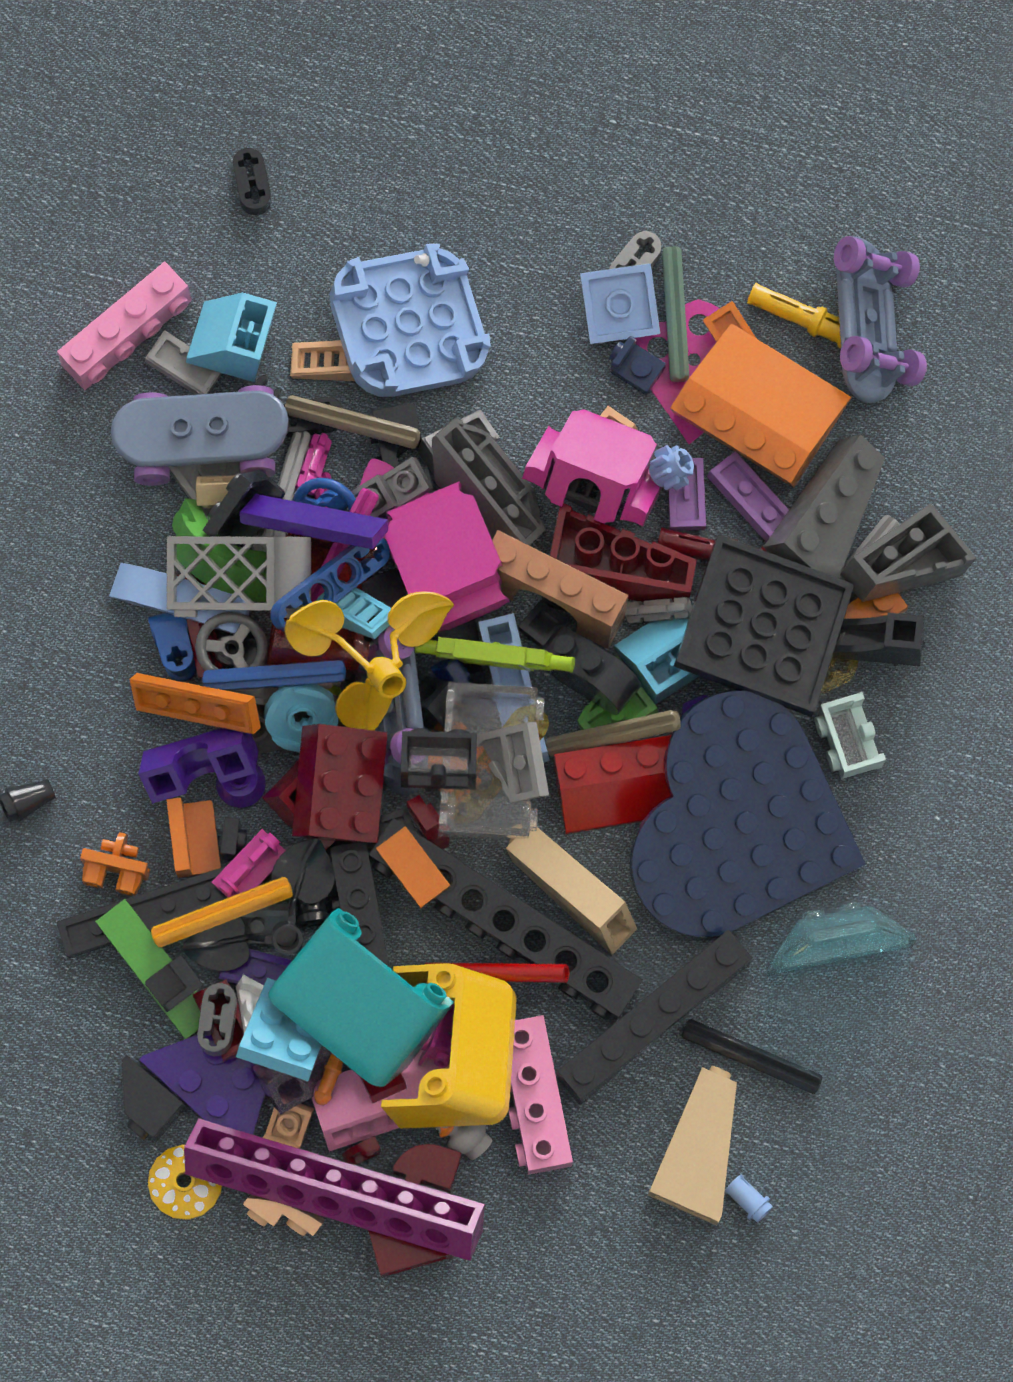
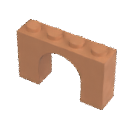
(592, 603)

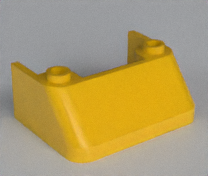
(481, 1053)

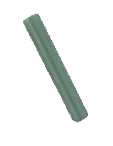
(675, 314)

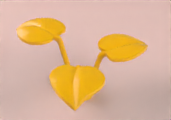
(362, 704)

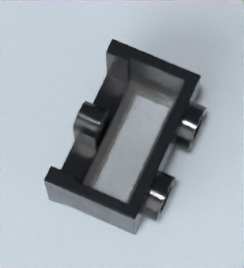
(438, 759)

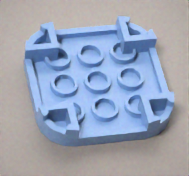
(408, 323)

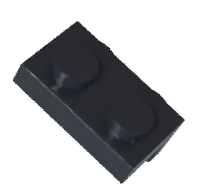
(225, 515)

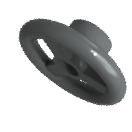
(247, 624)

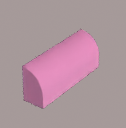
(353, 1116)

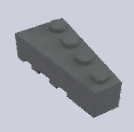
(829, 509)

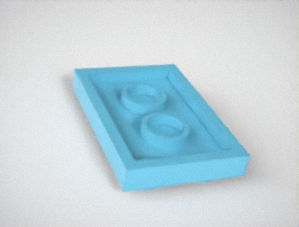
(277, 1040)

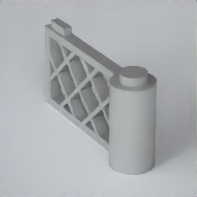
(286, 565)

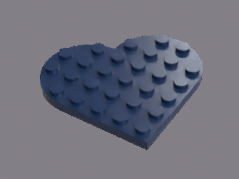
(742, 822)

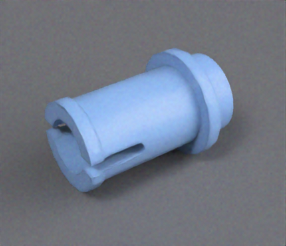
(749, 1198)

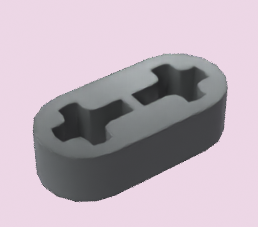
(209, 1018)

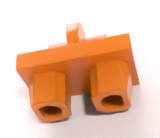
(130, 871)

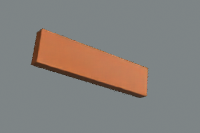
(195, 703)

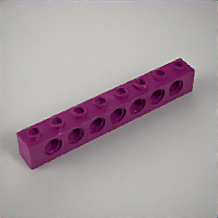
(334, 1189)

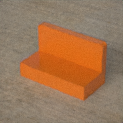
(193, 837)

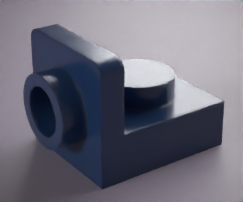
(636, 365)

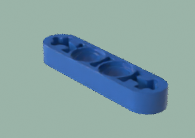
(328, 579)

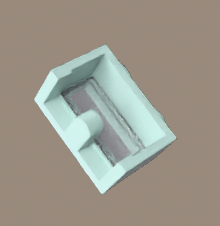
(848, 736)

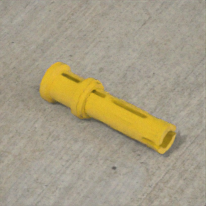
(816, 321)

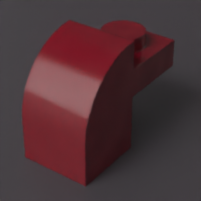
(429, 1166)

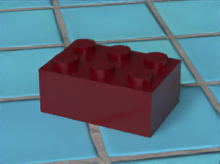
(339, 783)

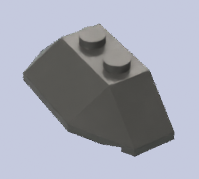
(489, 475)

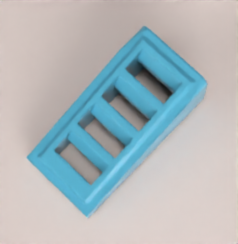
(358, 609)

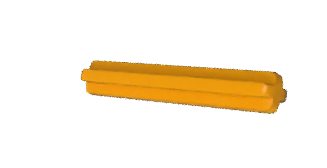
(221, 912)

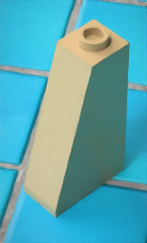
(574, 889)
(697, 1157)

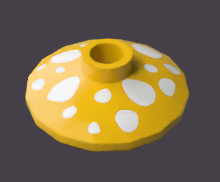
(176, 1200)

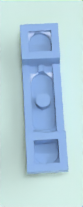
(149, 589)

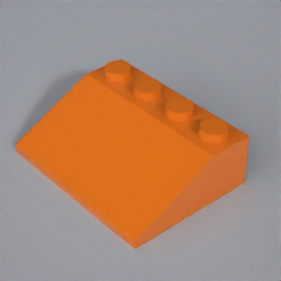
(760, 404)

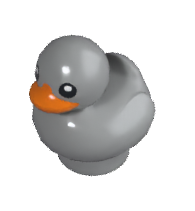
(466, 1139)

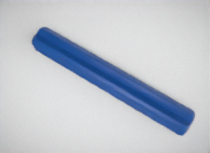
(275, 675)

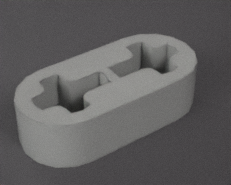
(631, 251)

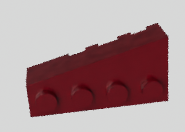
(620, 558)

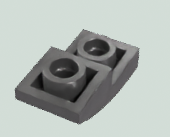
(397, 487)

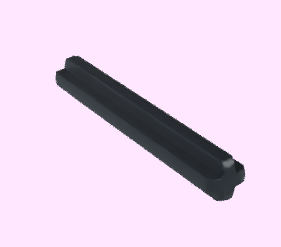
(752, 1056)

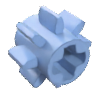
(671, 467)

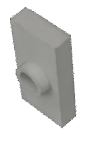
(170, 358)

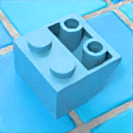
(232, 335)
(651, 657)

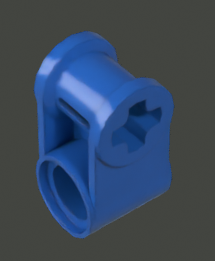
(173, 640)

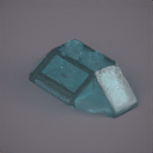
(839, 937)

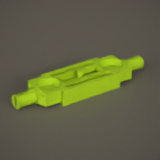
(496, 655)

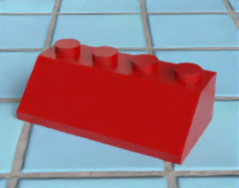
(611, 783)

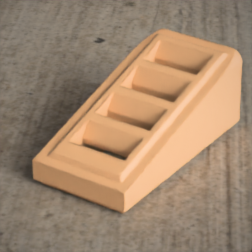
(329, 371)

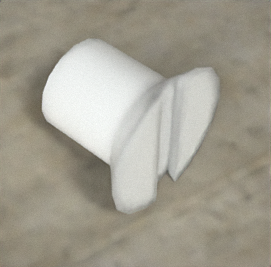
(422, 259)

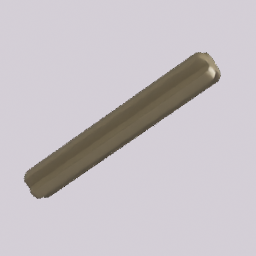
(352, 421)
(615, 732)

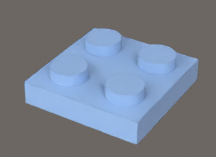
(620, 303)

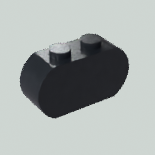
(596, 672)

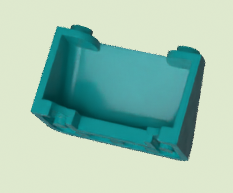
(357, 1002)

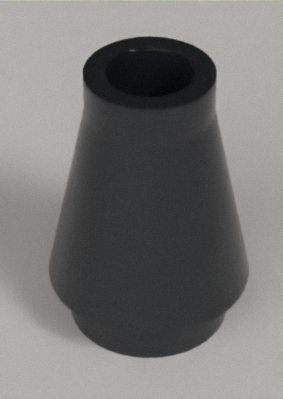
(25, 799)

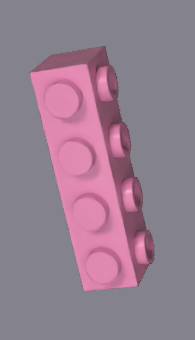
(124, 326)
(537, 1101)

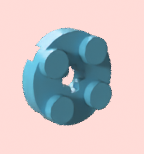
(292, 699)

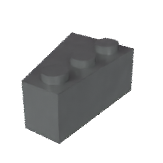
(909, 557)

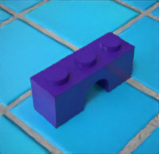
(172, 767)

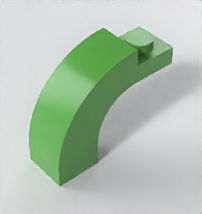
(191, 522)

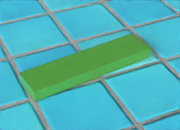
(145, 958)

